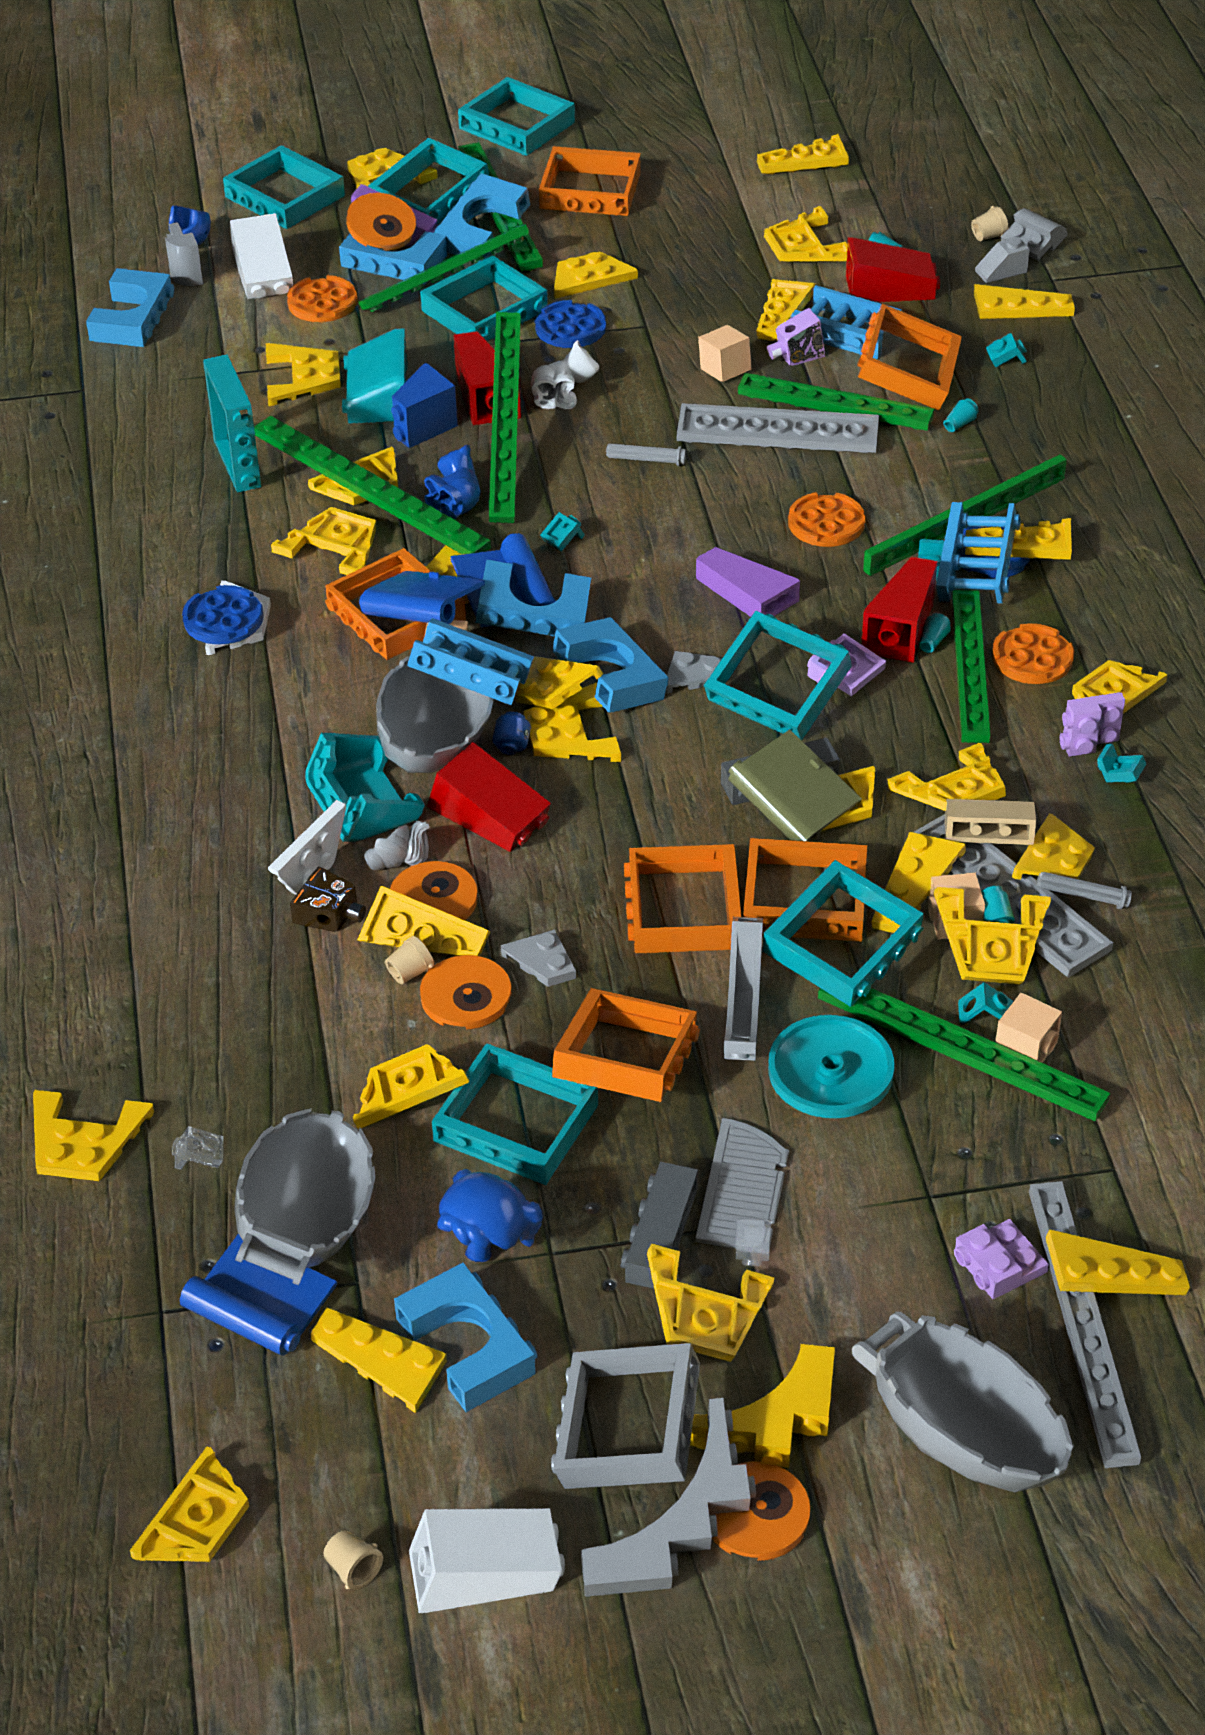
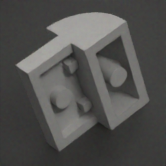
(1035, 232)
(183, 257)

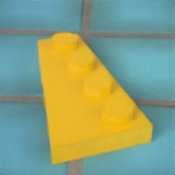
(801, 157)
(781, 303)
(1020, 303)
(1039, 541)
(917, 864)
(398, 917)
(1109, 1268)
(389, 1359)

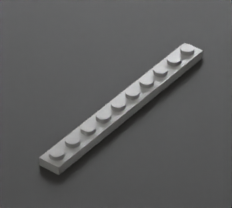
(1088, 1340)

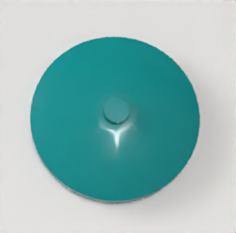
(831, 1066)

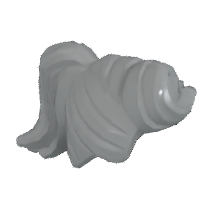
(401, 846)

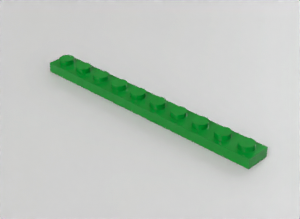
(524, 252)
(504, 418)
(984, 504)
(977, 1052)

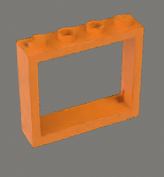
(591, 162)
(920, 333)
(351, 586)
(681, 860)
(823, 923)
(634, 1014)

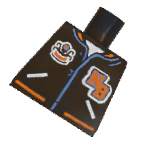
(326, 902)

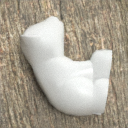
(554, 382)

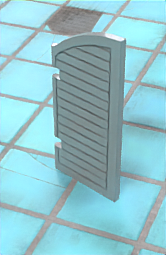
(741, 1182)

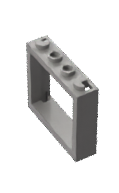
(628, 1469)

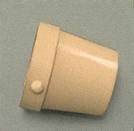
(990, 224)
(409, 960)
(353, 1559)

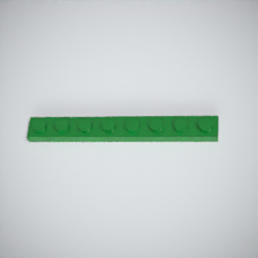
(436, 272)
(835, 401)
(970, 667)

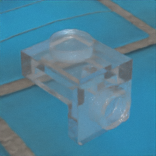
(198, 1147)
(753, 1241)

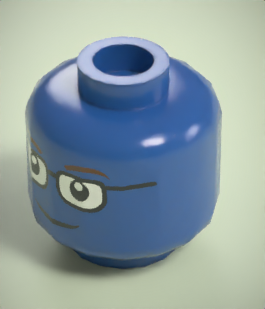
(511, 733)

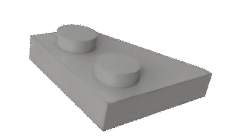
(690, 670)
(542, 957)

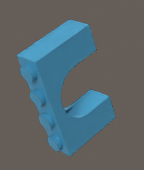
(483, 196)
(425, 253)
(134, 325)
(502, 609)
(605, 640)
(462, 1298)

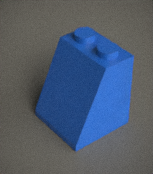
(423, 407)

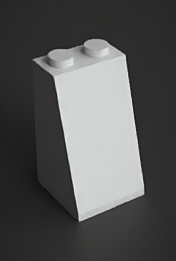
(260, 256)
(483, 1556)

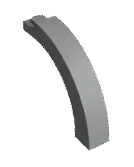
(743, 989)

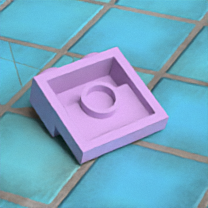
(864, 665)
(1091, 723)
(999, 1258)

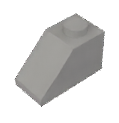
(1004, 260)

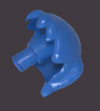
(487, 1211)

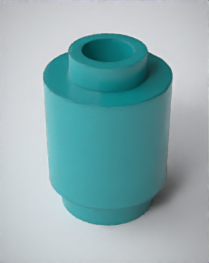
(997, 905)

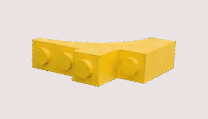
(794, 1406)

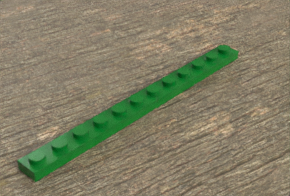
(371, 487)

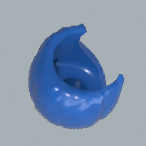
(191, 222)

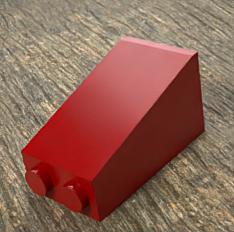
(889, 272)
(476, 375)
(899, 611)
(488, 799)

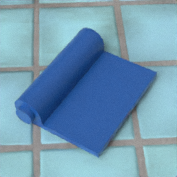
(526, 578)
(417, 596)
(257, 1300)

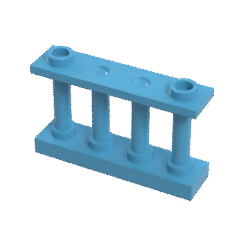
(841, 334)
(956, 540)
(470, 661)

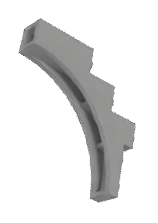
(644, 1558)

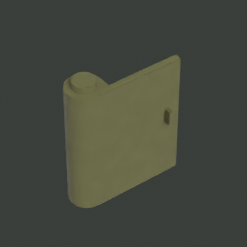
(793, 788)

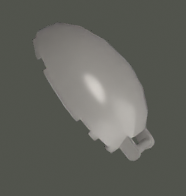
(427, 719)
(302, 1192)
(967, 1403)

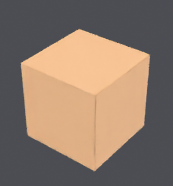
(724, 353)
(973, 899)
(1029, 1027)

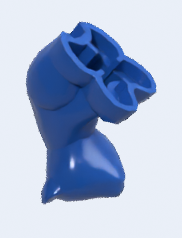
(458, 488)

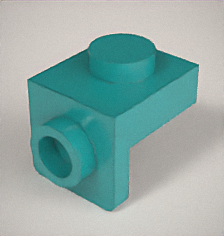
(1005, 349)
(1120, 768)

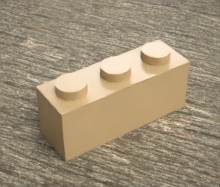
(990, 821)

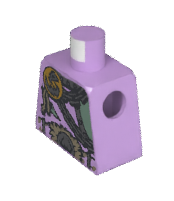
(798, 339)

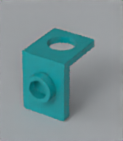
(987, 999)

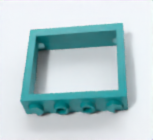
(475, 121)
(420, 159)
(327, 184)
(438, 296)
(225, 400)
(760, 711)
(846, 989)
(496, 1149)

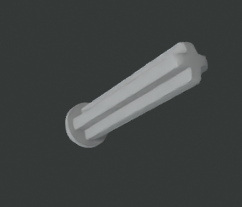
(647, 453)
(1085, 889)

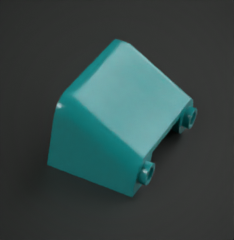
(373, 376)
(352, 772)

